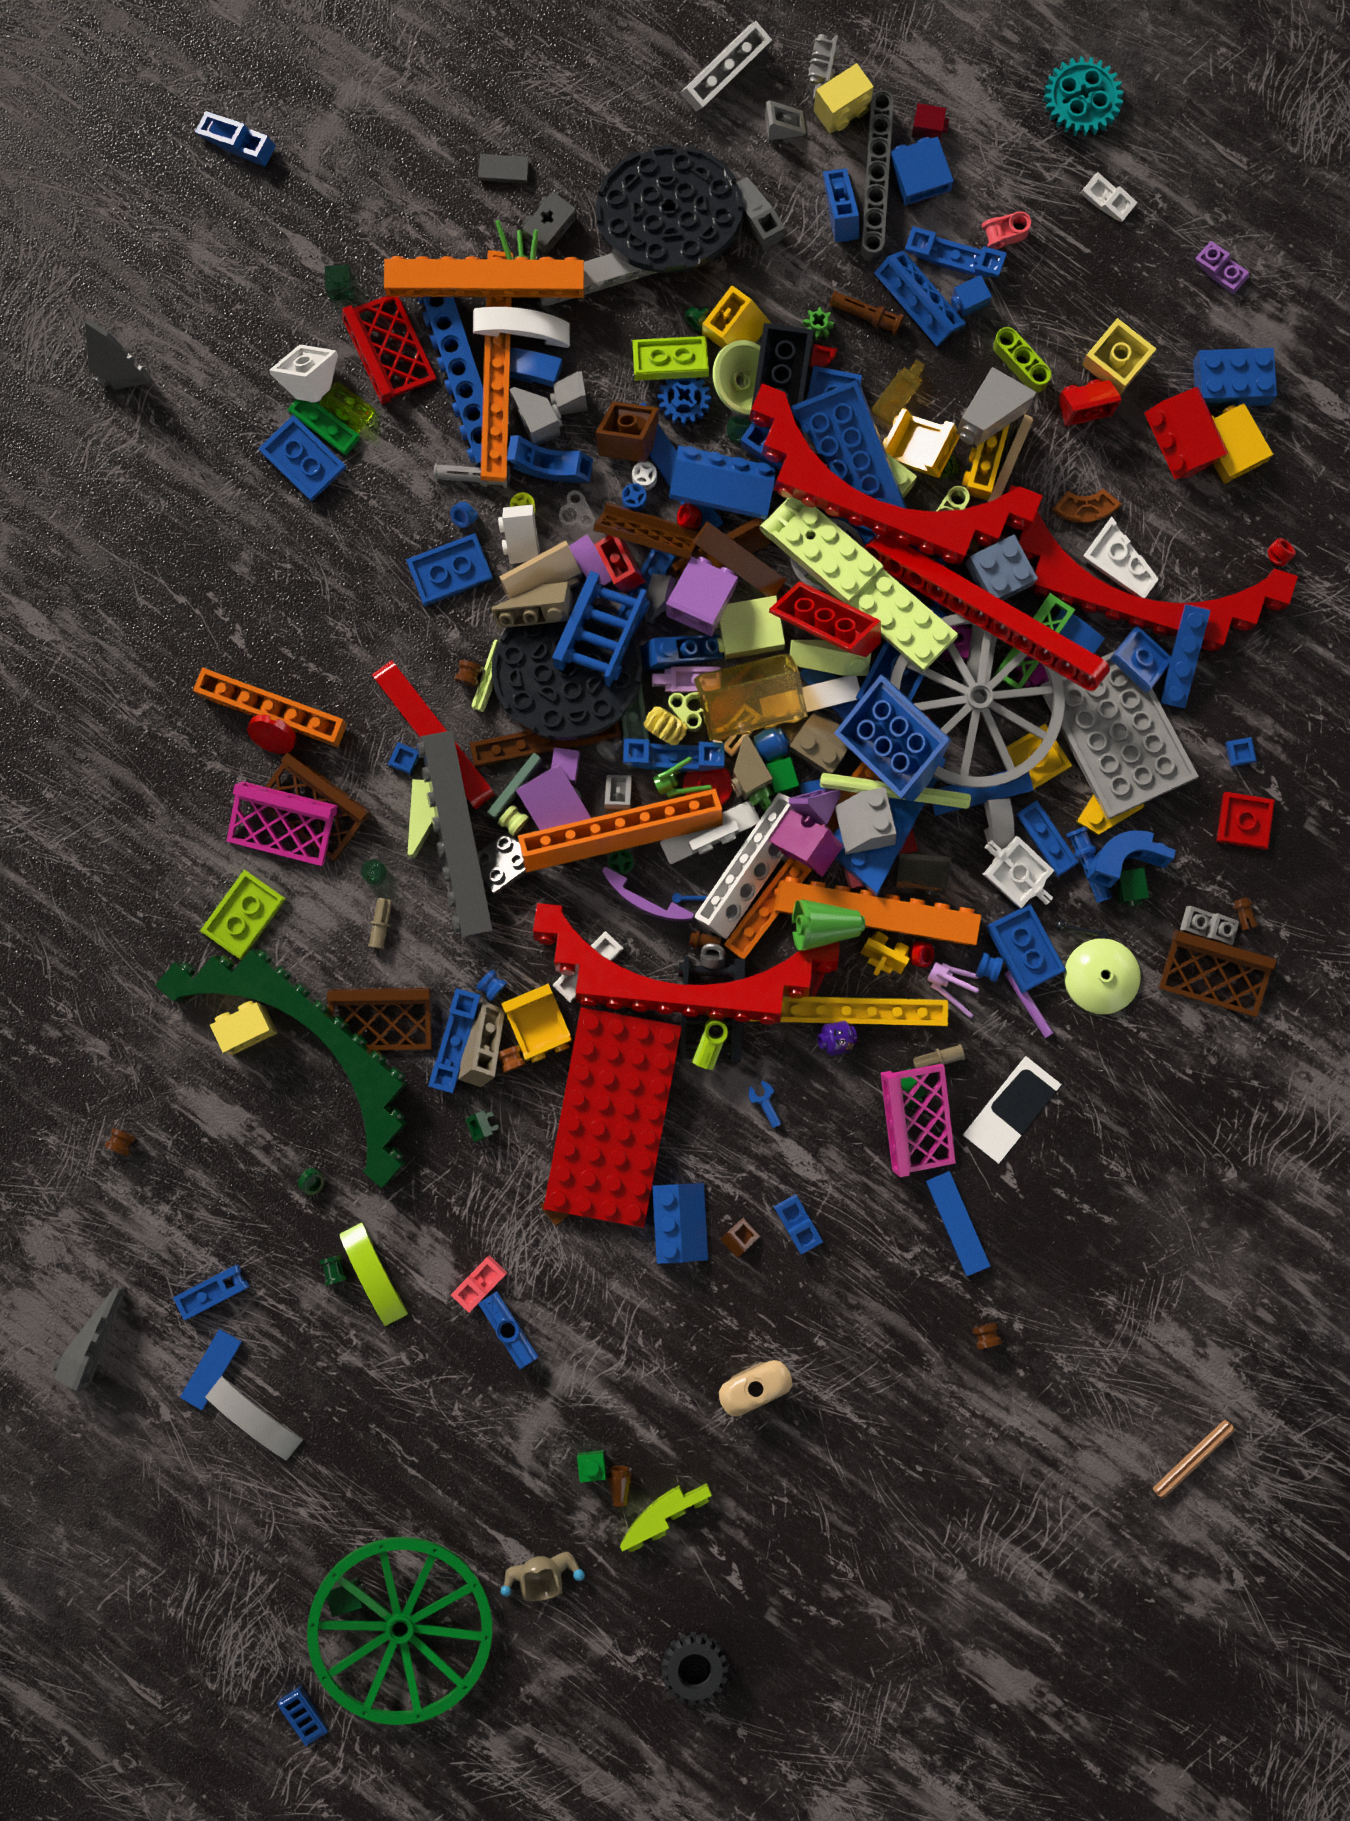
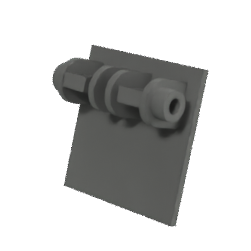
(501, 862)

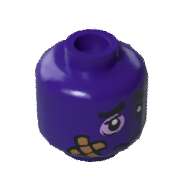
(837, 1038)

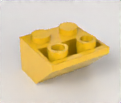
(734, 320)

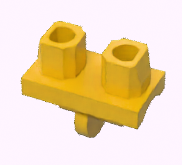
(883, 957)

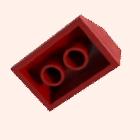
(1186, 433)

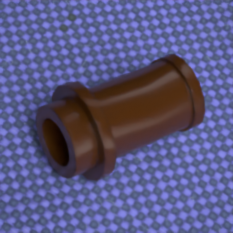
(1245, 911)
(700, 939)

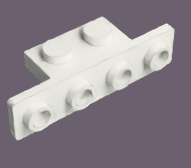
(734, 821)

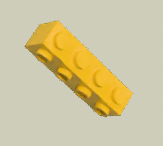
(984, 466)

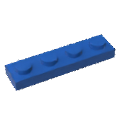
(1185, 656)

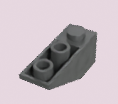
(760, 215)

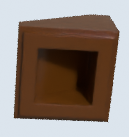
(740, 1237)

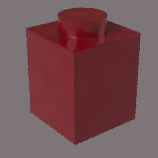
(929, 121)

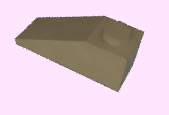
(482, 1046)

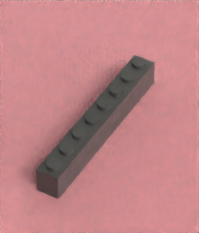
(455, 833)

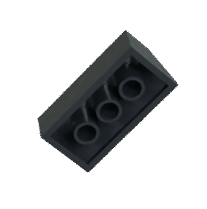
(784, 361)

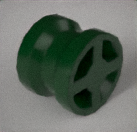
(620, 858)

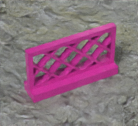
(281, 801)
(897, 1125)

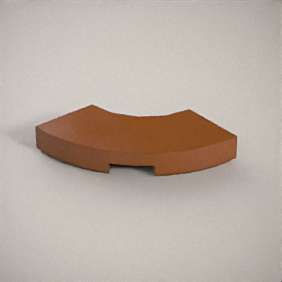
(1086, 508)

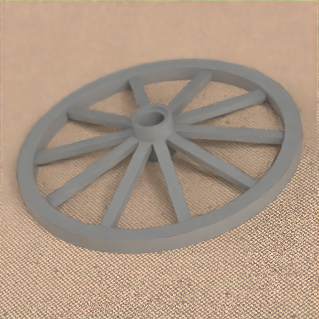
(1048, 738)

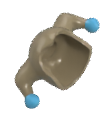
(541, 1576)

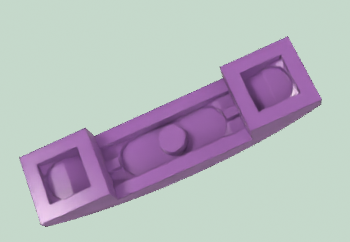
(674, 912)

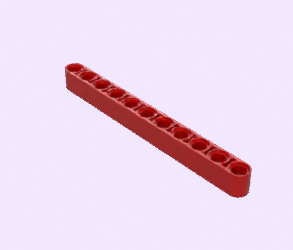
(989, 612)

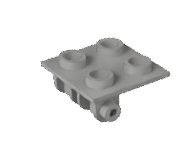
(821, 65)

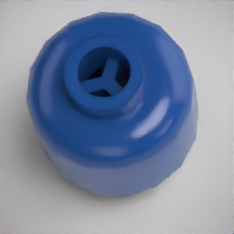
(772, 743)

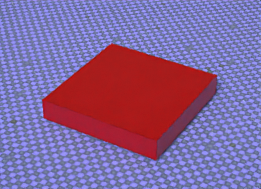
(1245, 820)

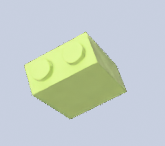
(750, 629)

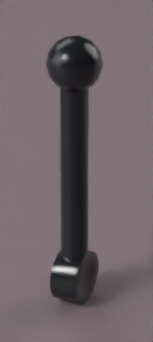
(1102, 934)

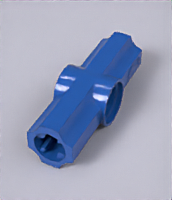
(517, 1345)

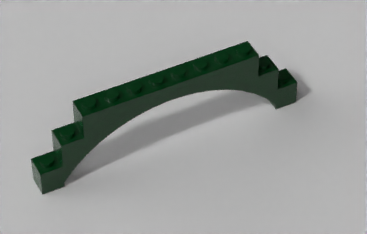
(371, 1077)

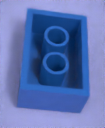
(1236, 376)

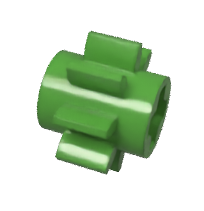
(818, 317)

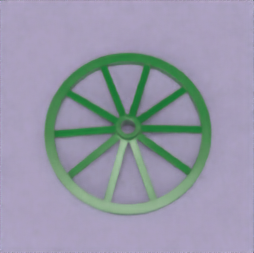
(418, 1713)

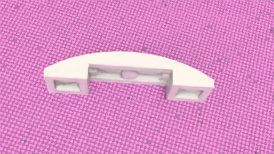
(521, 322)

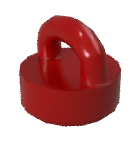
(689, 516)
(1282, 550)
(921, 954)

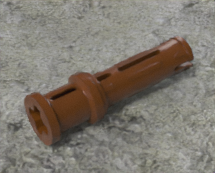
(878, 316)

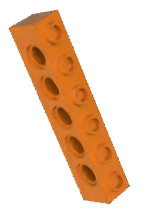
(256, 701)

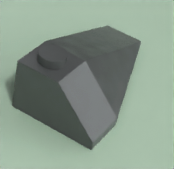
(110, 362)
(81, 1357)

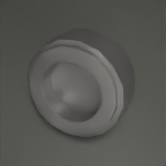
(712, 959)

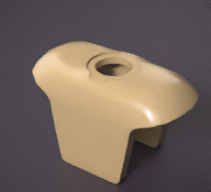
(771, 1374)

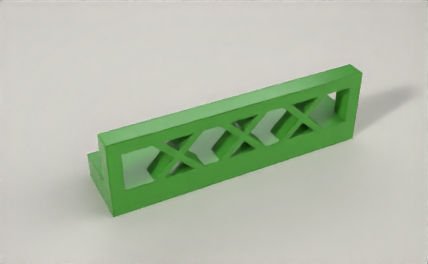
(1040, 616)

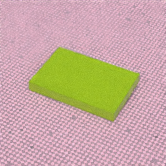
(670, 358)
(243, 914)

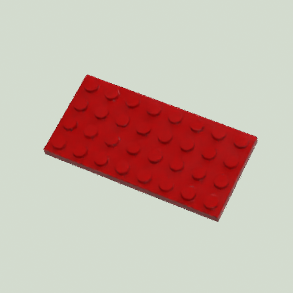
(612, 1117)

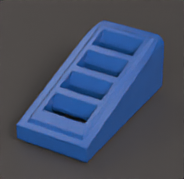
(299, 1693)

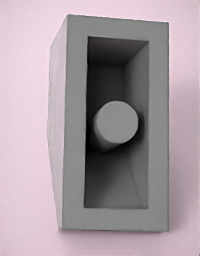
(570, 394)

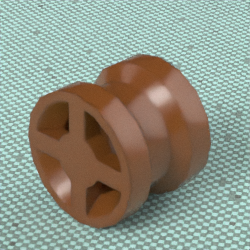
(510, 1059)

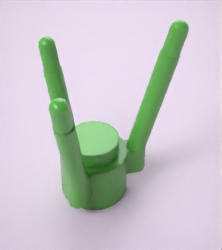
(520, 243)
(667, 781)

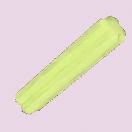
(486, 683)

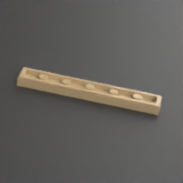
(1006, 470)

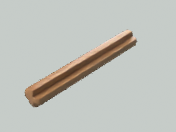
(1193, 1459)

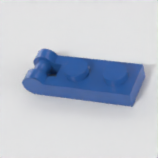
(210, 1292)

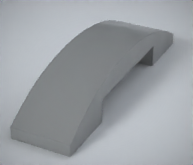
(253, 1419)

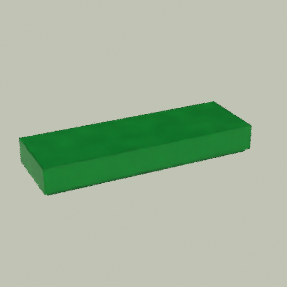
(325, 425)

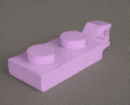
(680, 678)

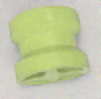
(513, 820)

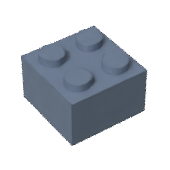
(1002, 569)

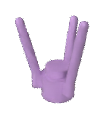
(942, 975)

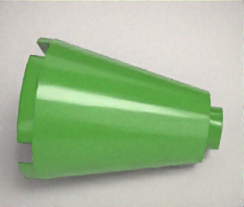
(824, 924)

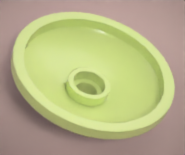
(738, 362)
(1084, 977)

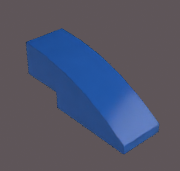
(236, 138)
(534, 367)

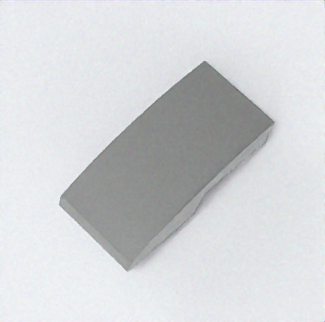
(1000, 822)
(1209, 925)

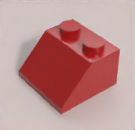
(1088, 402)

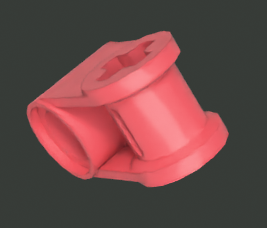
(1002, 232)

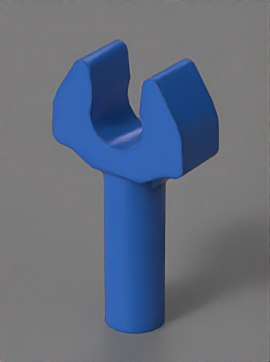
(765, 1102)

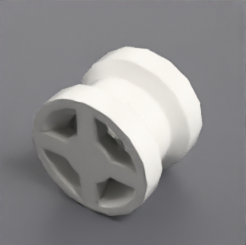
(642, 470)

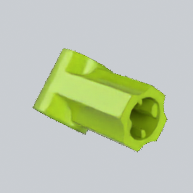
(710, 1045)

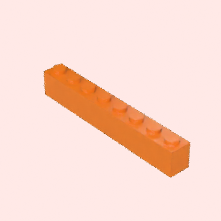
(484, 277)
(620, 830)
(886, 913)

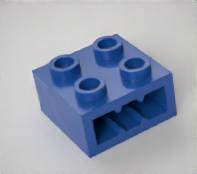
(921, 170)

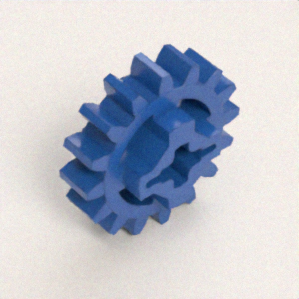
(676, 406)

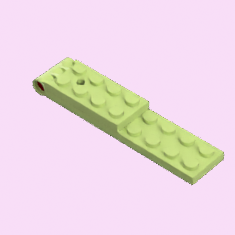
(858, 580)

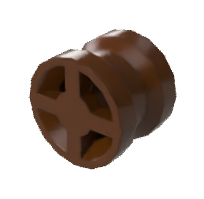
(468, 673)
(120, 1141)
(987, 1335)

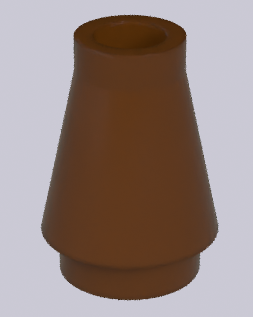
(619, 1484)

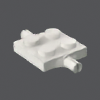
(1018, 872)

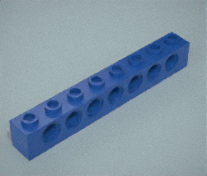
(449, 362)

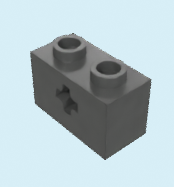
(553, 209)

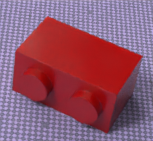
(620, 563)

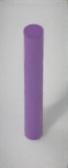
(1031, 1008)

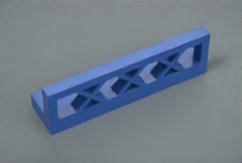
(918, 298)

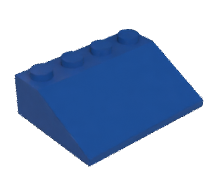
(894, 739)

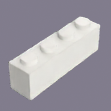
(725, 66)

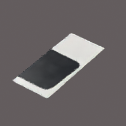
(1012, 1109)

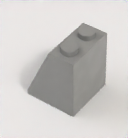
(994, 407)

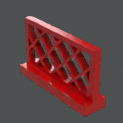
(369, 357)

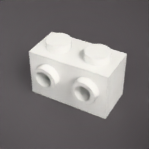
(520, 533)

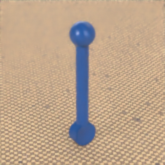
(677, 898)

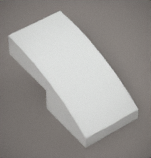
(1107, 198)

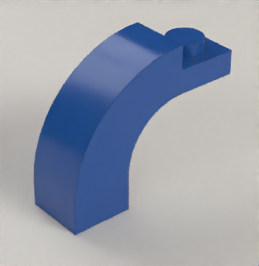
(547, 463)
(1137, 845)

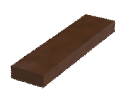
(739, 560)

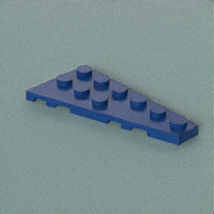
(874, 865)

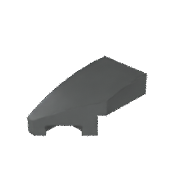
(658, 595)

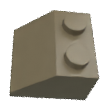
(818, 744)
(749, 771)

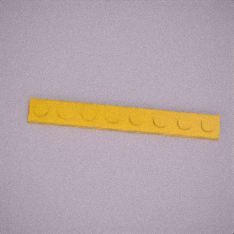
(865, 1010)

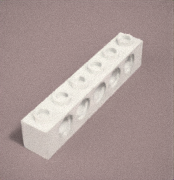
(745, 873)

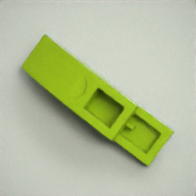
(653, 1519)

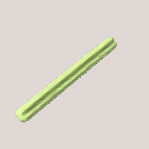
(928, 795)

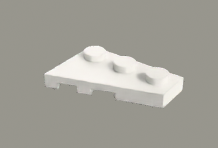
(1119, 561)

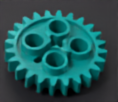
(1075, 78)

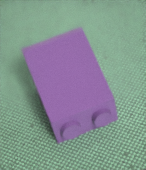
(701, 595)

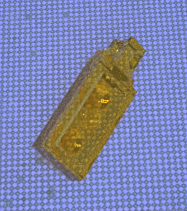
(898, 393)

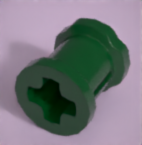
(333, 1270)

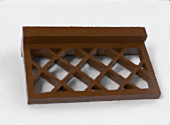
(646, 530)
(327, 790)
(1221, 951)
(386, 997)

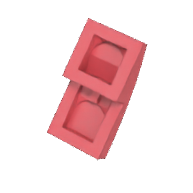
(478, 1284)

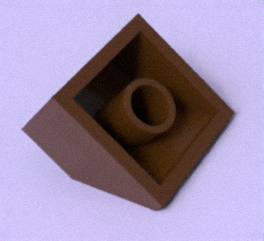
(627, 431)

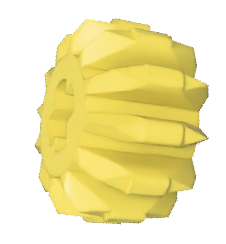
(665, 725)

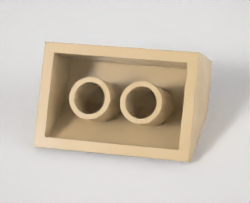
(549, 567)

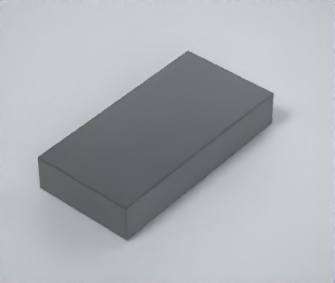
(503, 168)

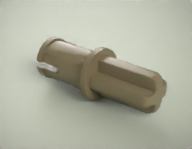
(380, 923)
(940, 1057)

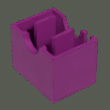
(807, 842)

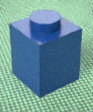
(970, 296)

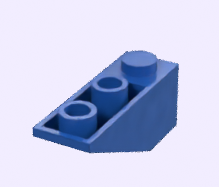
(679, 651)

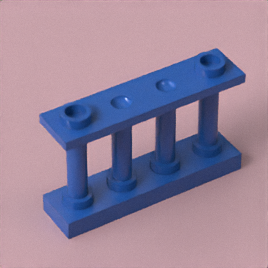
(584, 611)

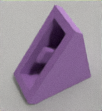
(816, 804)

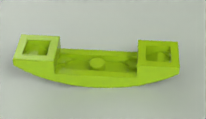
(372, 1274)

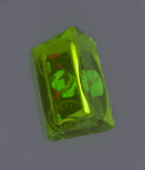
(347, 407)

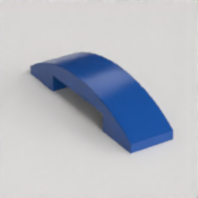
(954, 255)
(664, 756)
(458, 1028)

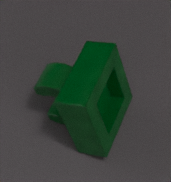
(479, 1125)

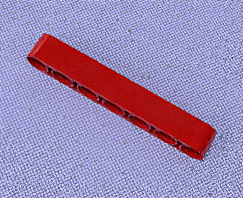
(425, 723)

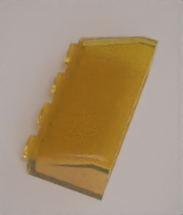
(751, 696)

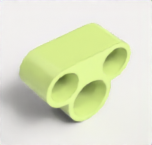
(684, 712)

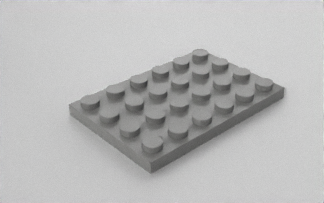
(1122, 742)

